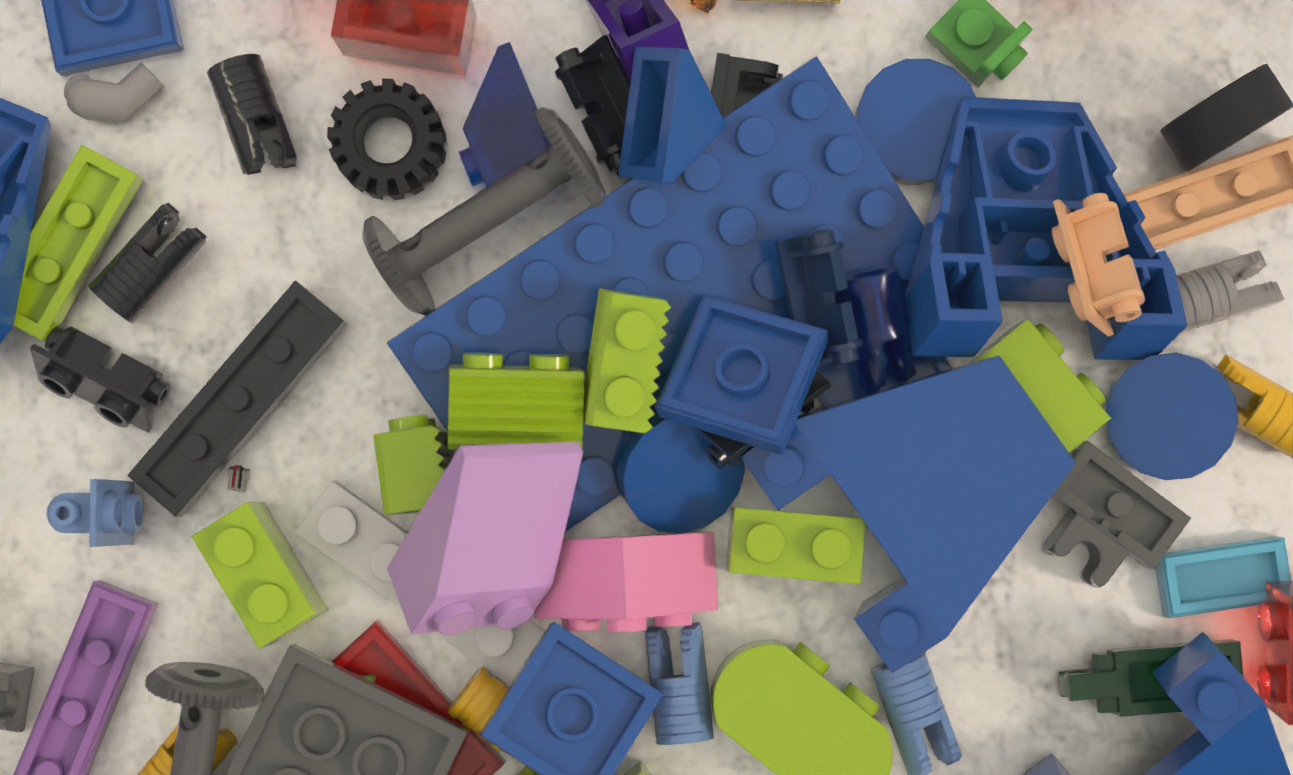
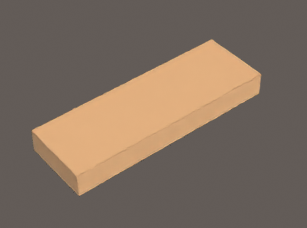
(1217, 194)

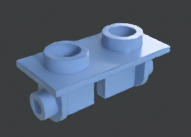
(107, 513)

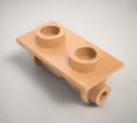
(1100, 286)

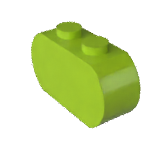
(794, 717)

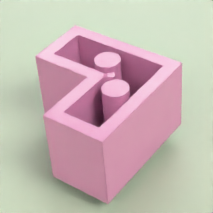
(631, 581)

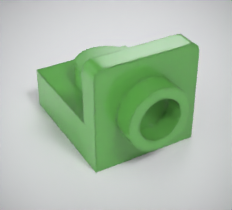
(979, 40)

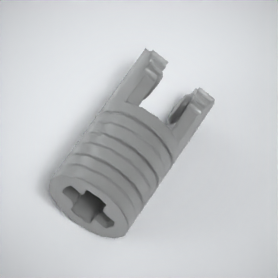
(1211, 291)

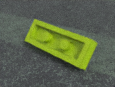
(71, 238)

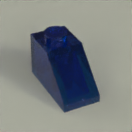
(501, 122)

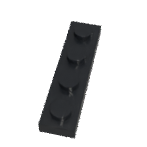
(237, 399)

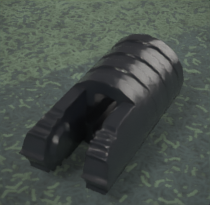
(250, 106)
(137, 275)

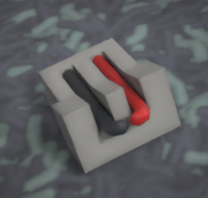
(237, 478)

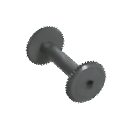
(405, 261)
(203, 693)

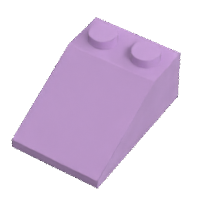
(487, 538)

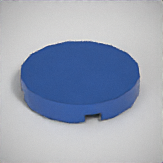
(911, 115)
(1172, 416)
(673, 481)

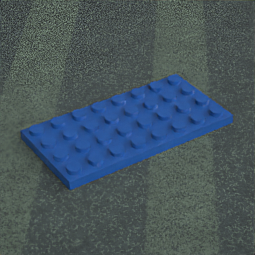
(775, 172)

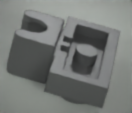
(1111, 517)

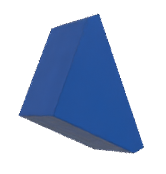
(667, 115)

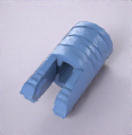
(912, 704)
(684, 708)

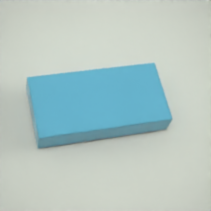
(1220, 576)

